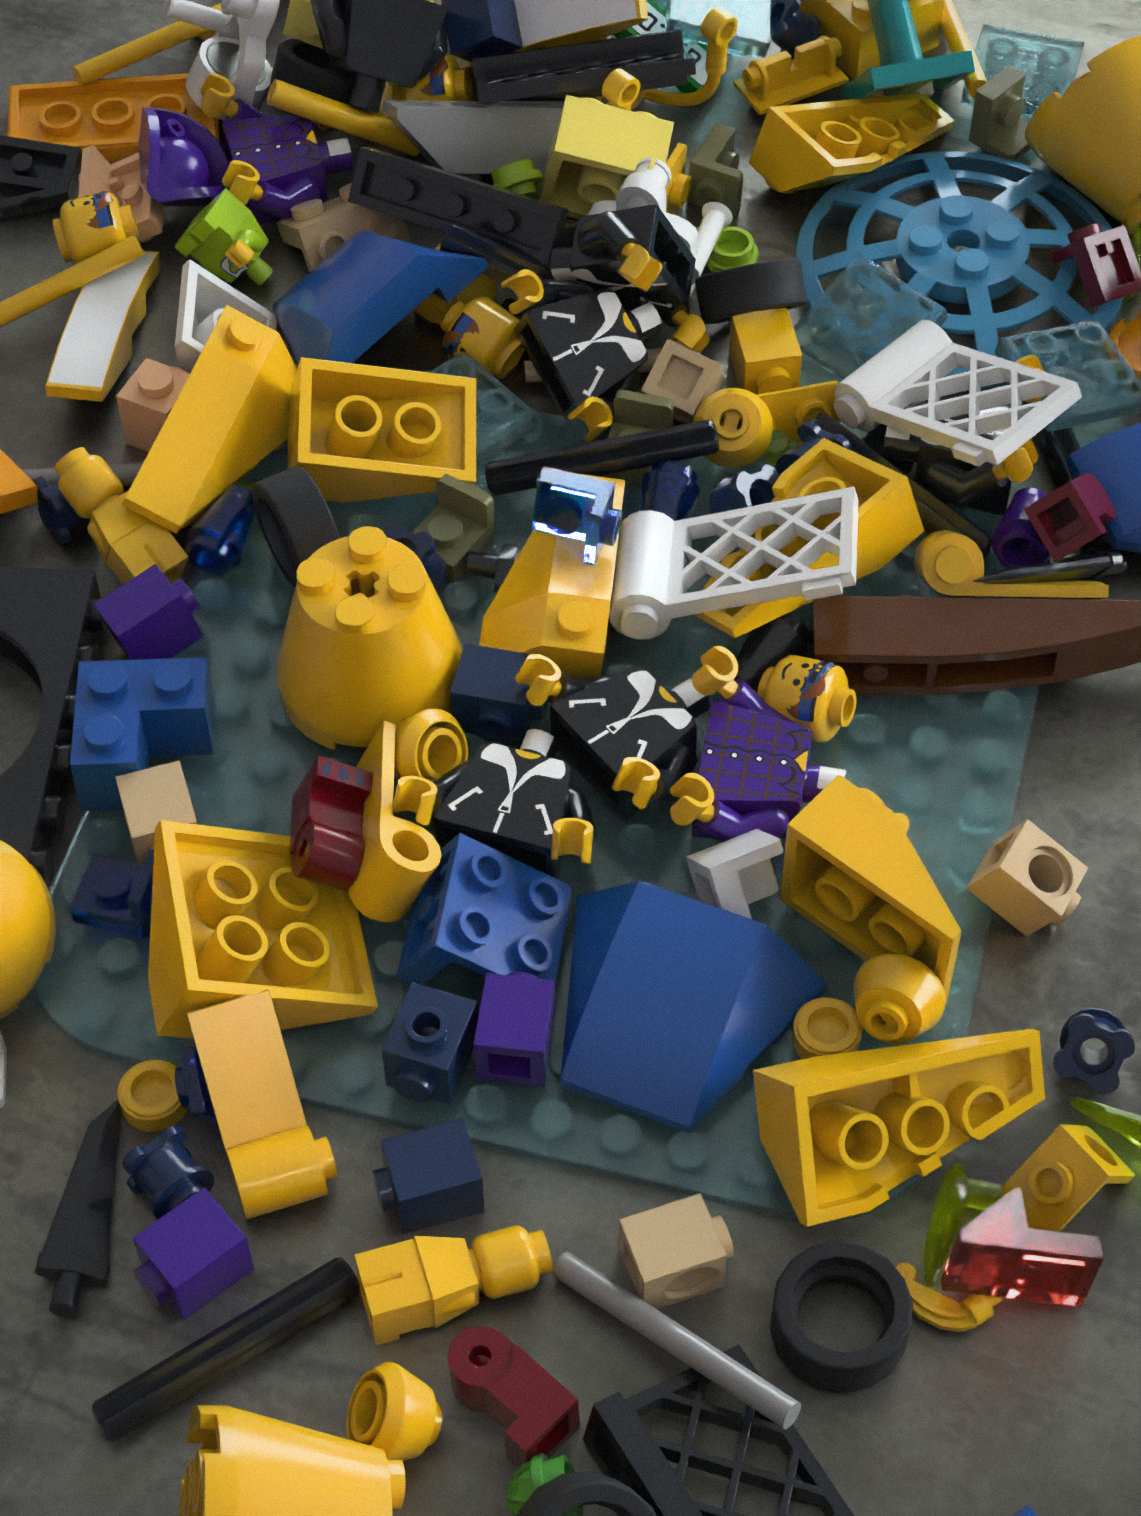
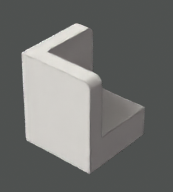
(736, 871)

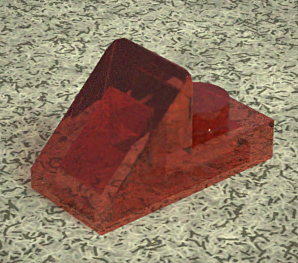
(1009, 1260)

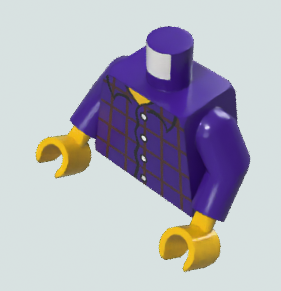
(270, 156)
(751, 761)

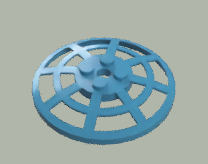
(994, 239)

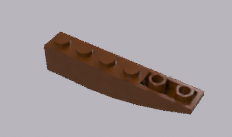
(971, 642)

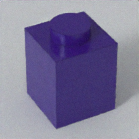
(151, 616)
(515, 1029)
(191, 1255)

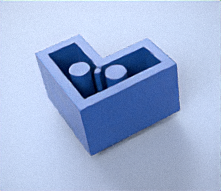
(133, 714)

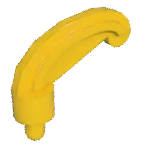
(943, 1311)

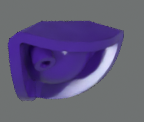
(179, 159)

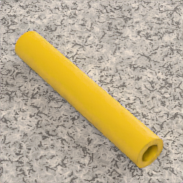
(338, 116)

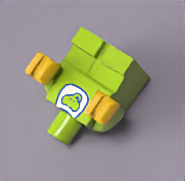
(227, 240)

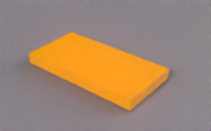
(98, 113)

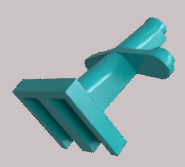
(901, 60)

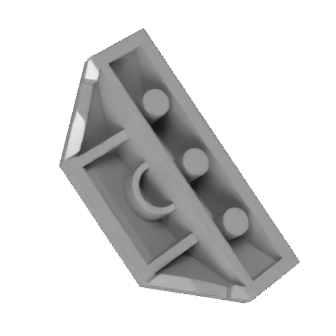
(475, 136)

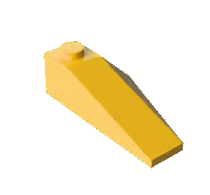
(842, 138)
(220, 424)
(885, 525)
(556, 601)
(872, 1118)

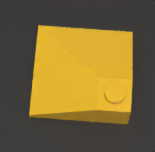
(241, 923)

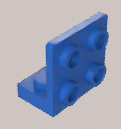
(485, 916)

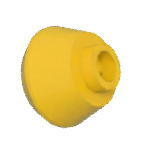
(736, 446)
(429, 745)
(897, 998)
(393, 1412)

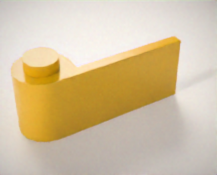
(953, 562)
(397, 851)
(259, 1106)

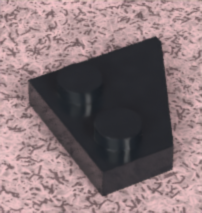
(36, 176)

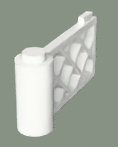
(915, 371)
(659, 565)

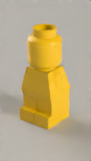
(123, 537)
(439, 1278)

